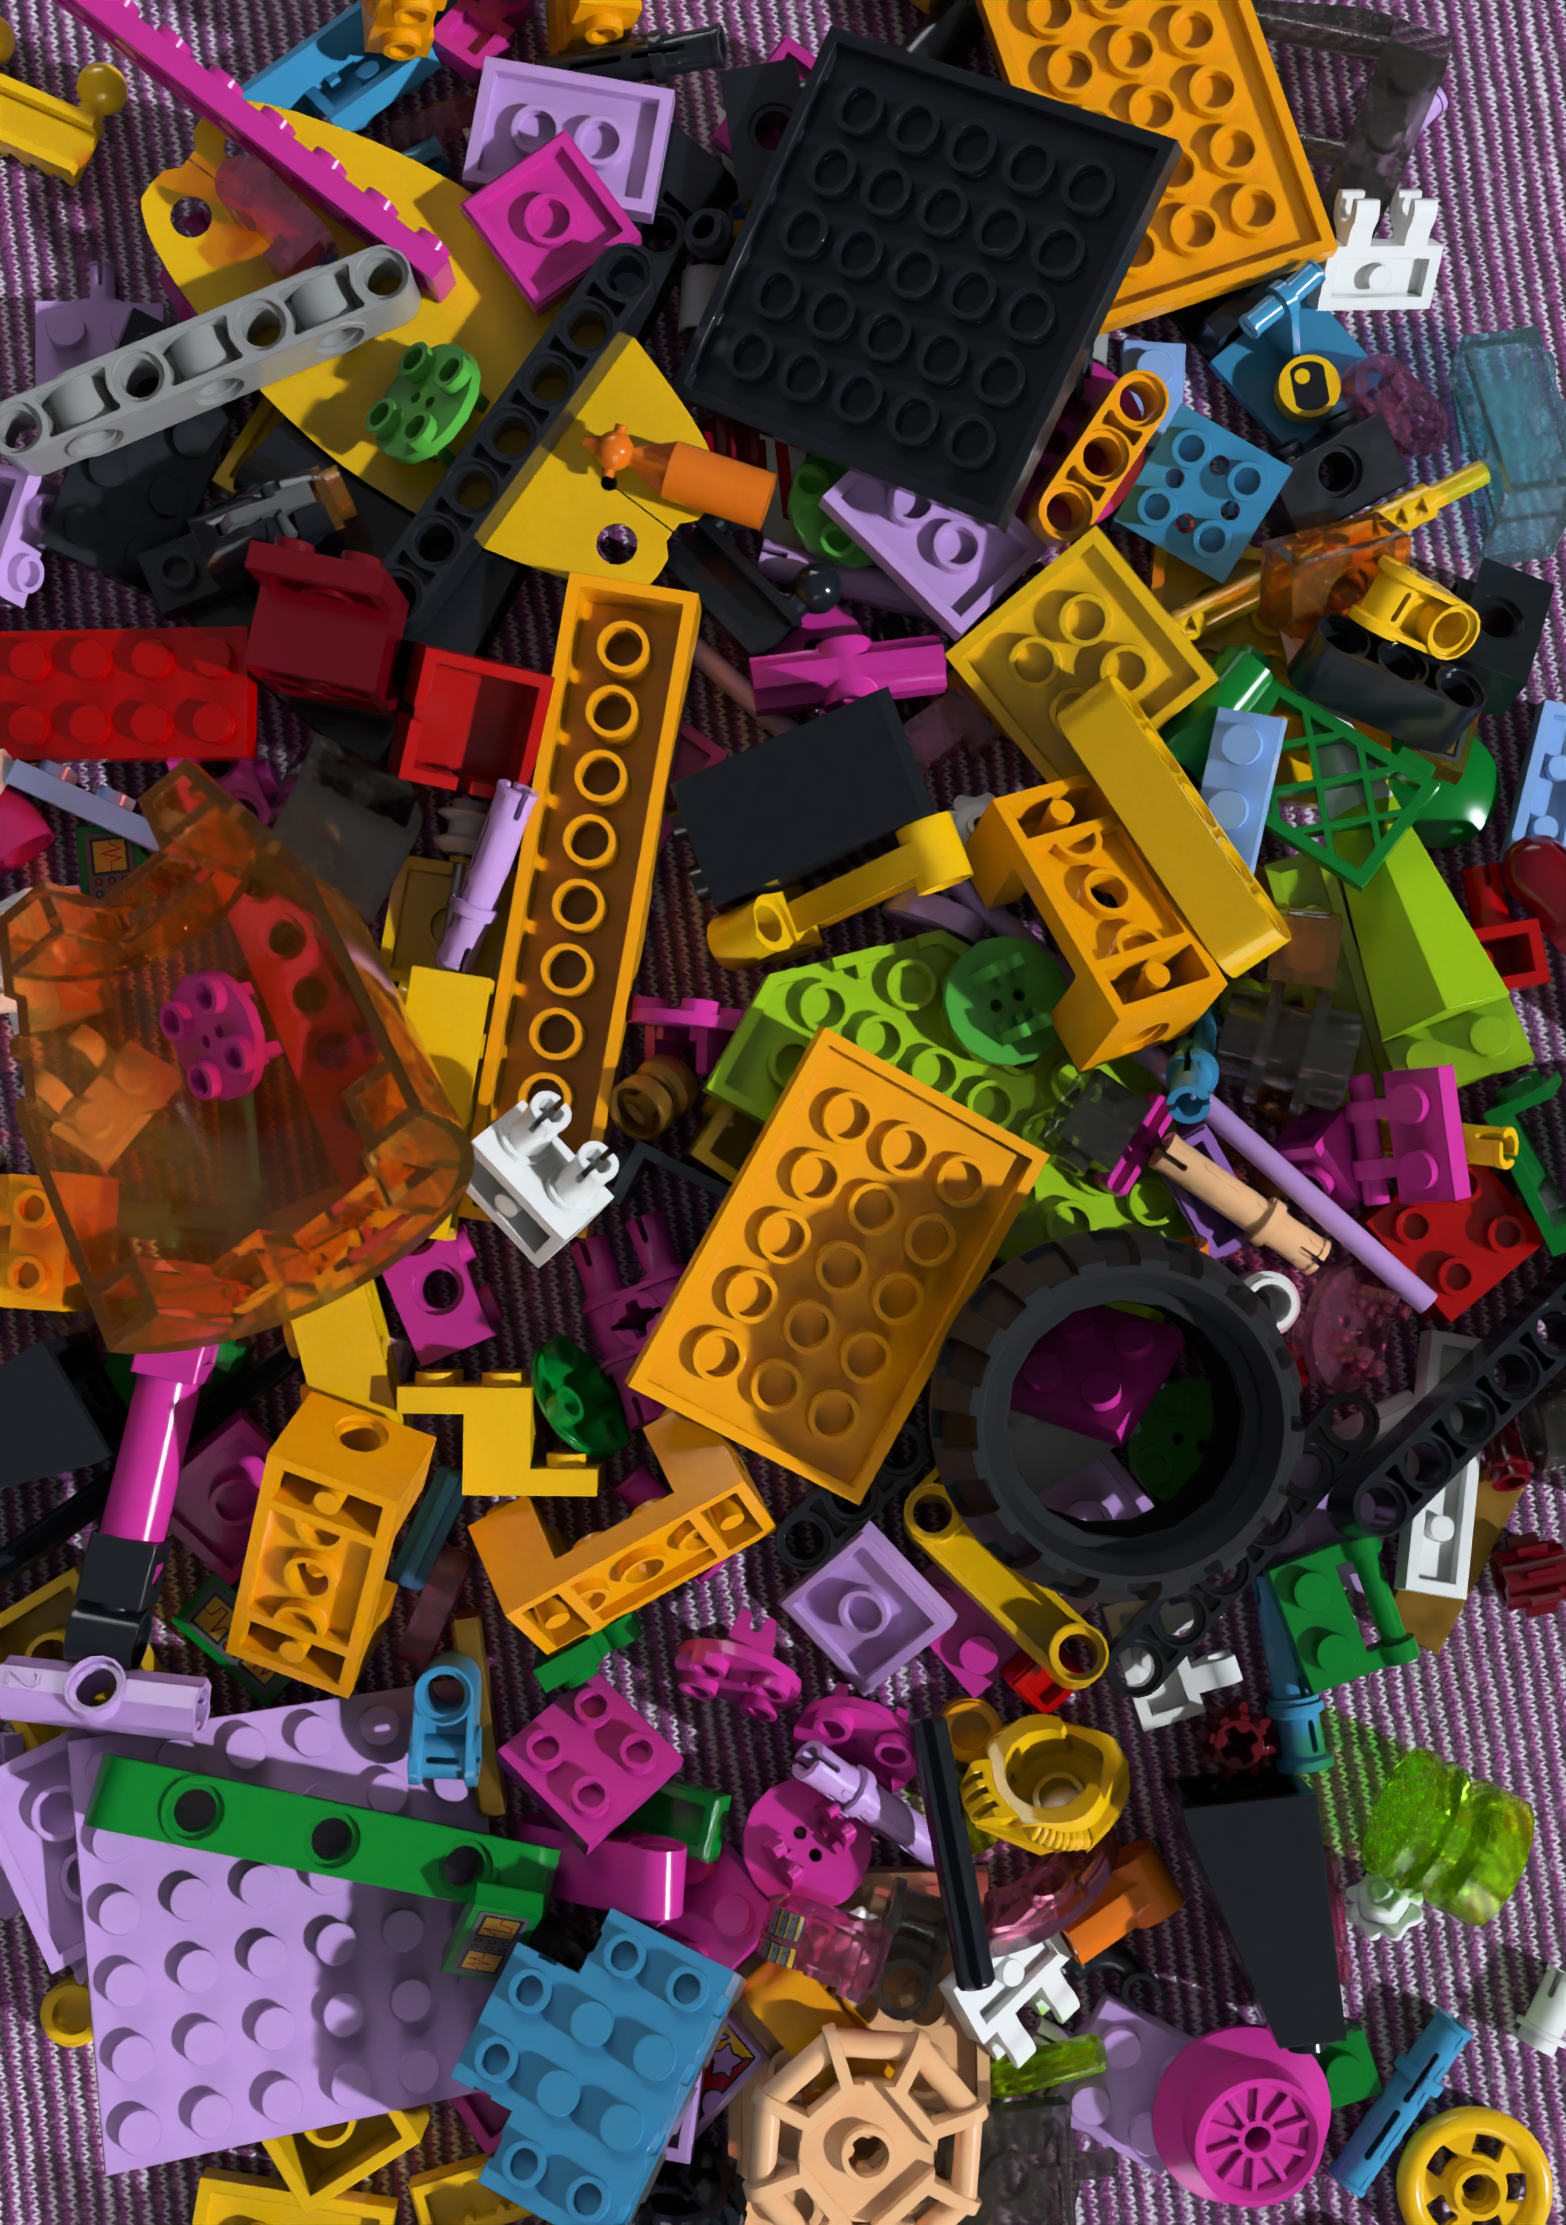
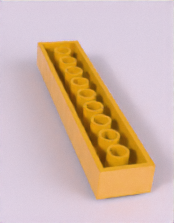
(589, 855)

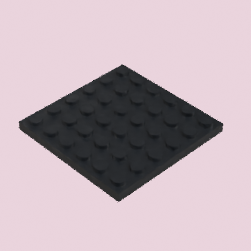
(924, 274)

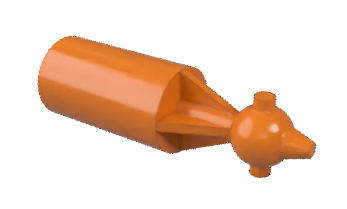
(690, 476)

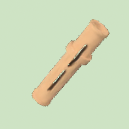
(1260, 1218)

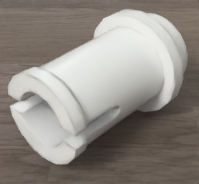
(1546, 2016)

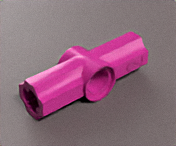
(845, 671)

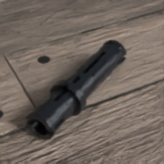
(654, 57)

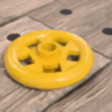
(1457, 2131)

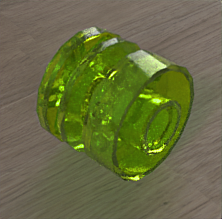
(1448, 1837)

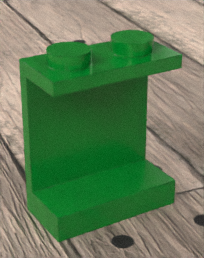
(1529, 1167)

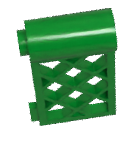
(1250, 687)

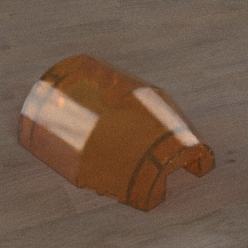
(215, 1210)

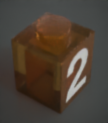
(1313, 950)

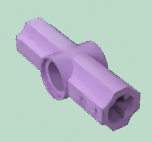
(141, 1705)

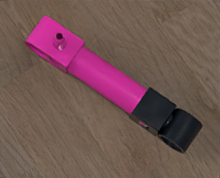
(131, 1547)

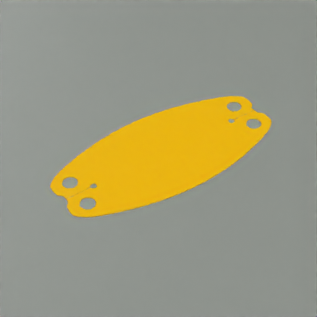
(564, 504)

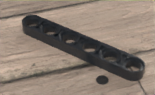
(1212, 1601)

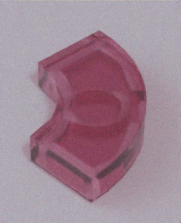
(1048, 1896)

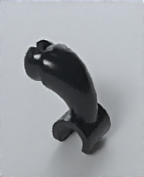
(1121, 1960)

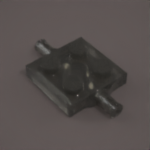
(1028, 2164)

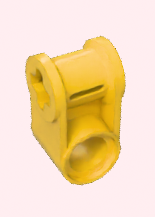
(1416, 612)

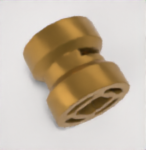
(653, 1097)

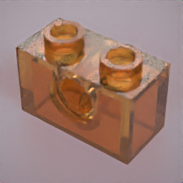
(1325, 570)

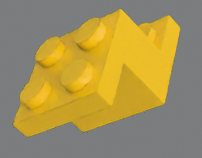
(502, 1434)

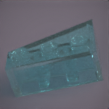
(1515, 424)

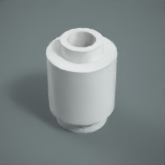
(1279, 1295)

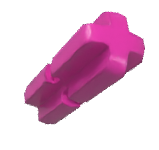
(1133, 1159)

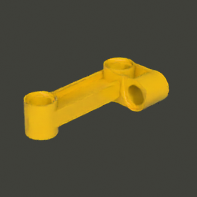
(789, 922)
(1023, 1609)

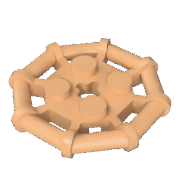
(866, 2108)

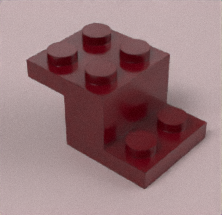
(326, 626)

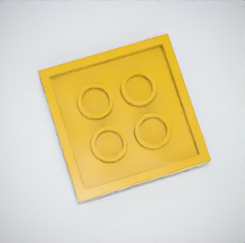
(1063, 637)

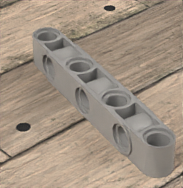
(208, 360)

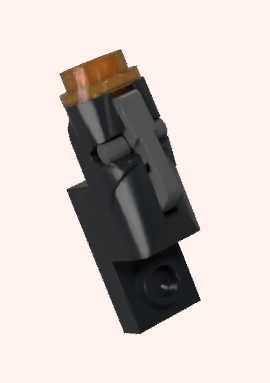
(213, 557)

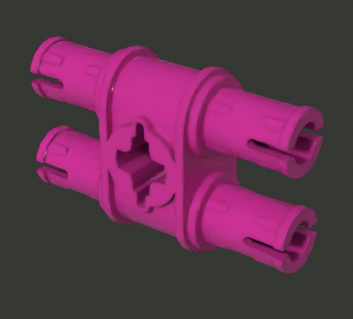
(618, 1309)

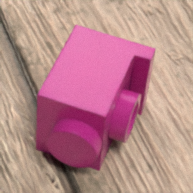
(1322, 1150)

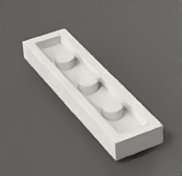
(1438, 1540)

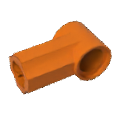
(1135, 1897)

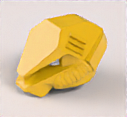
(1047, 1785)

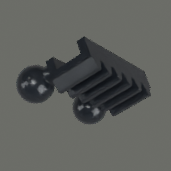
(739, 595)

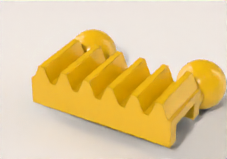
(49, 130)

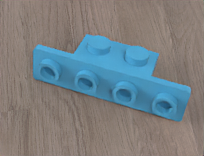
(337, 77)

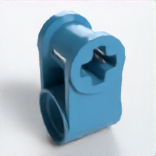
(446, 1734)

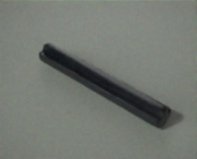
(952, 1853)

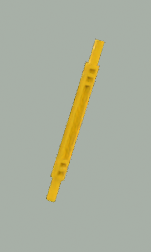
(1405, 510)

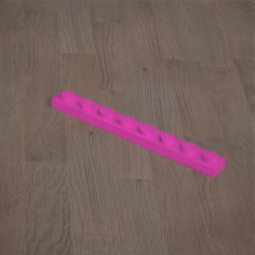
(265, 136)

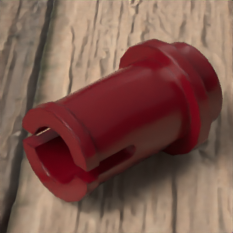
(1505, 1461)

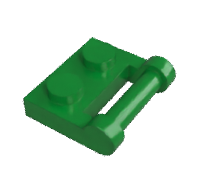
(1321, 1619)

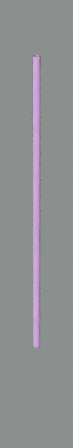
(1154, 1059)

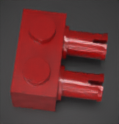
(1511, 944)

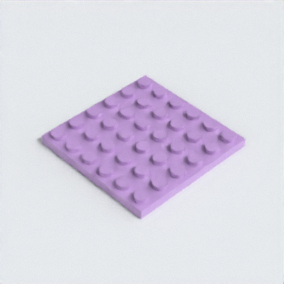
(260, 1992)

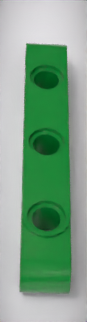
(278, 1828)

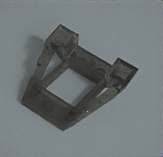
(1397, 101)

